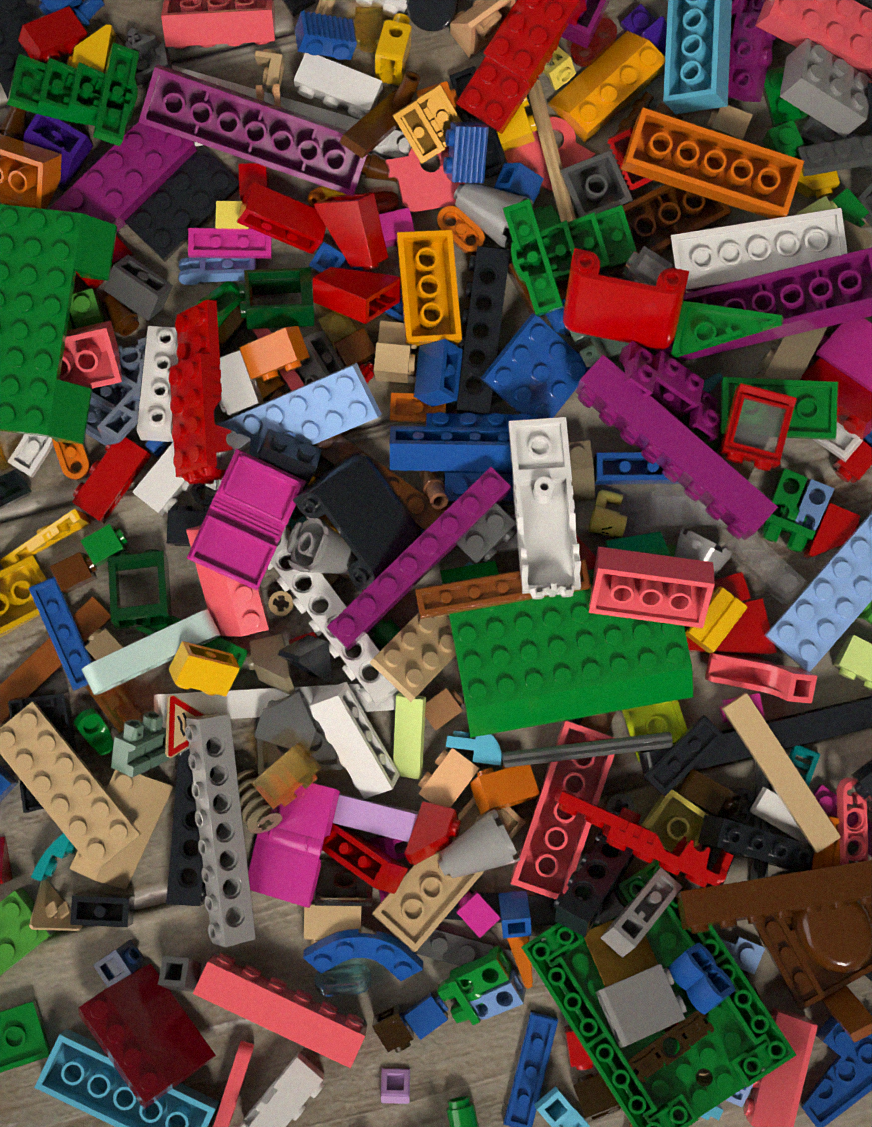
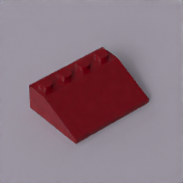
(146, 1034)

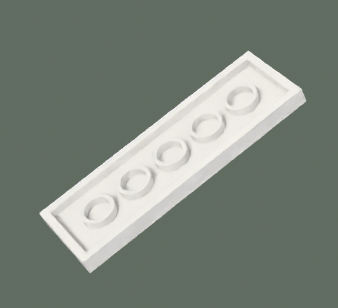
(758, 247)

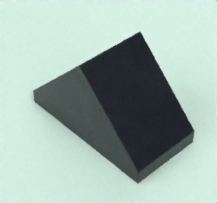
(310, 656)

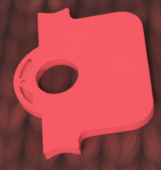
(532, 155)
(420, 188)

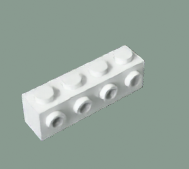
(154, 409)
(354, 740)

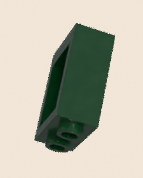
(277, 282)
(145, 614)

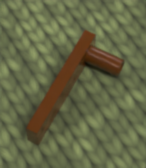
(380, 121)

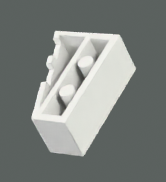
(286, 1095)

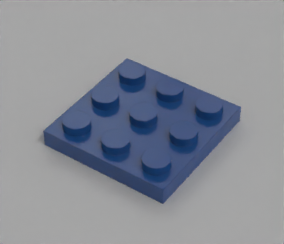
(536, 370)

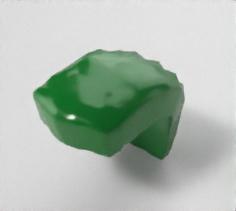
(94, 731)

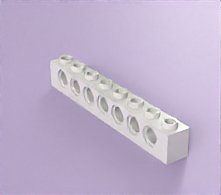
(320, 590)

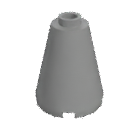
(485, 208)
(319, 548)
(699, 548)
(479, 848)

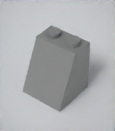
(641, 1005)

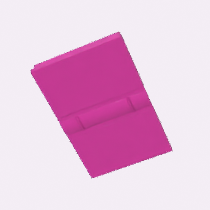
(246, 519)
(287, 857)

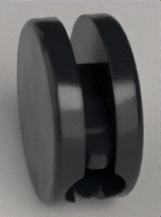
(432, 14)

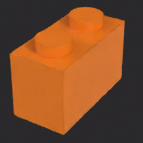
(275, 352)
(503, 788)

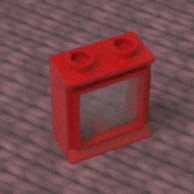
(757, 427)

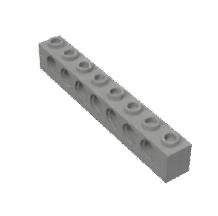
(230, 840)

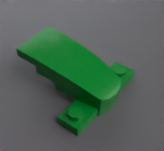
(80, 92)
(546, 255)

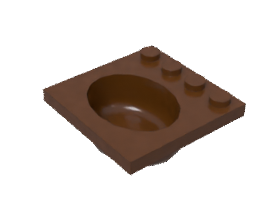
(819, 949)

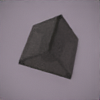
(341, 887)

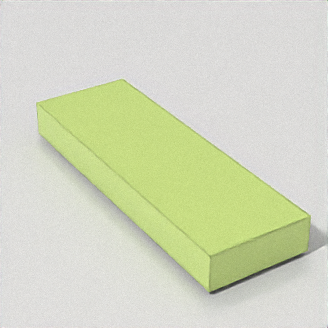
(409, 736)

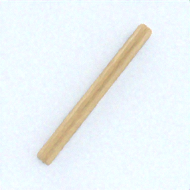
(551, 152)

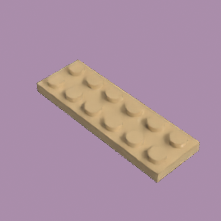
(65, 787)
(427, 894)

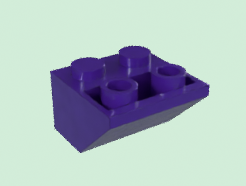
(60, 138)

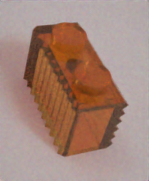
(118, 706)

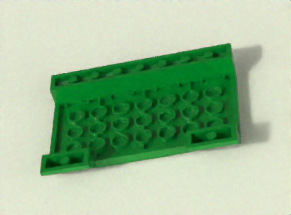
(37, 282)
(558, 661)

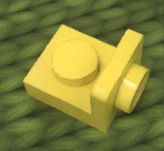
(559, 69)

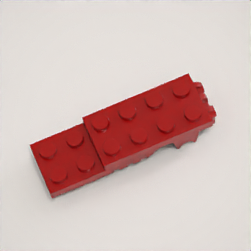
(517, 58)
(195, 395)
(625, 832)

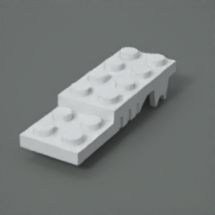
(544, 507)

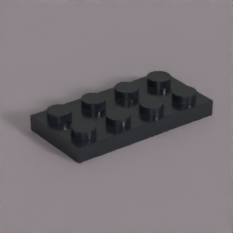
(12, 17)
(182, 203)

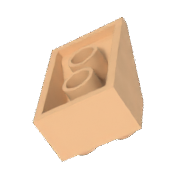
(479, 24)

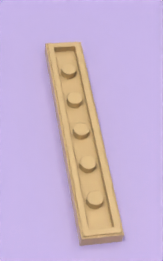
(781, 772)

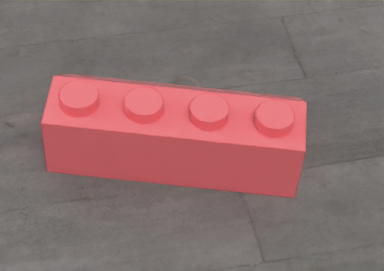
(217, 22)
(91, 356)
(651, 587)
(232, 605)
(778, 1093)

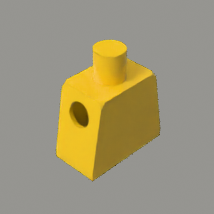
(393, 50)

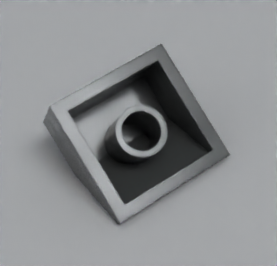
(596, 184)

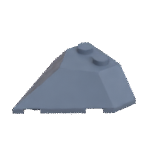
(116, 406)

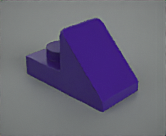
(645, 25)

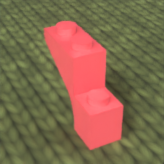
(758, 674)

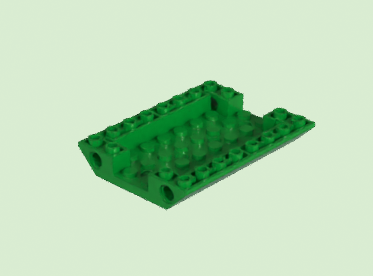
(737, 1053)

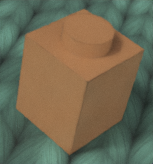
(443, 708)

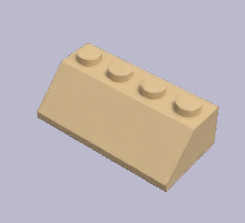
(143, 802)

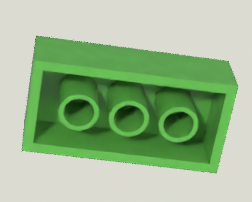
(15, 934)

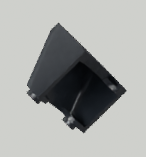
(363, 513)

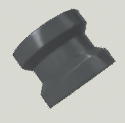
(618, 800)

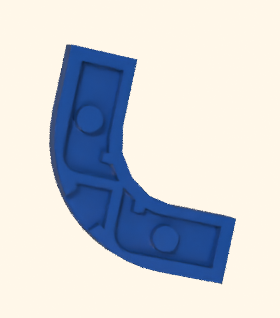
(351, 944)

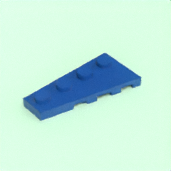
(841, 1085)

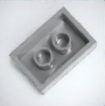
(825, 87)

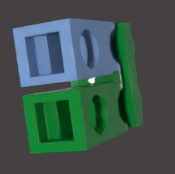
(793, 517)
(483, 988)

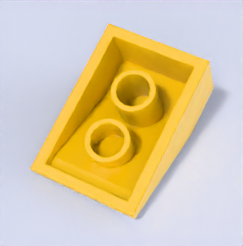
(15, 598)

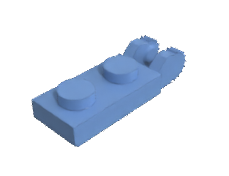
(213, 269)

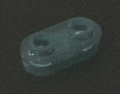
(343, 980)

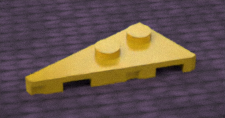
(47, 537)

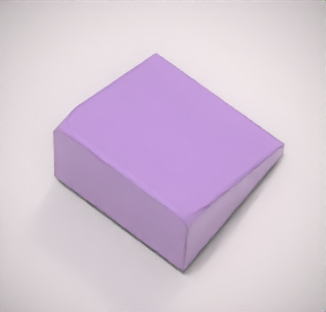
(395, 1086)

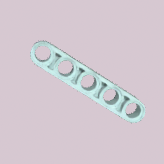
(149, 652)

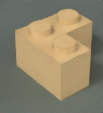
(393, 355)

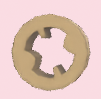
(288, 598)

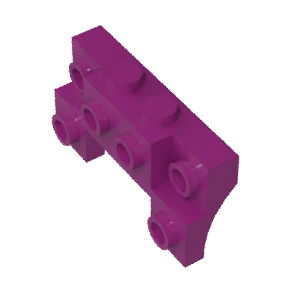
(748, 52)
(671, 386)

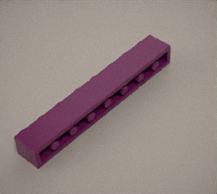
(418, 559)

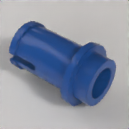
(87, 10)

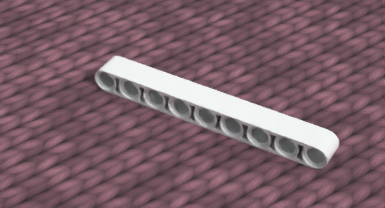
(251, 702)

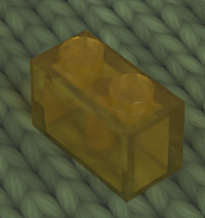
(286, 776)

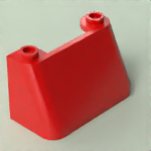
(621, 307)

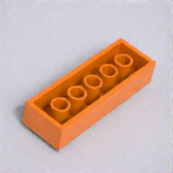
(712, 164)

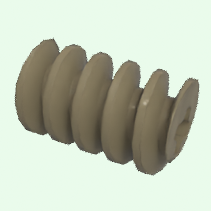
(254, 808)

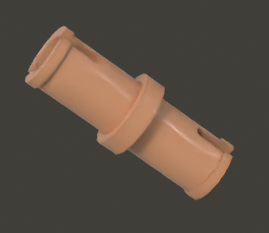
(434, 489)

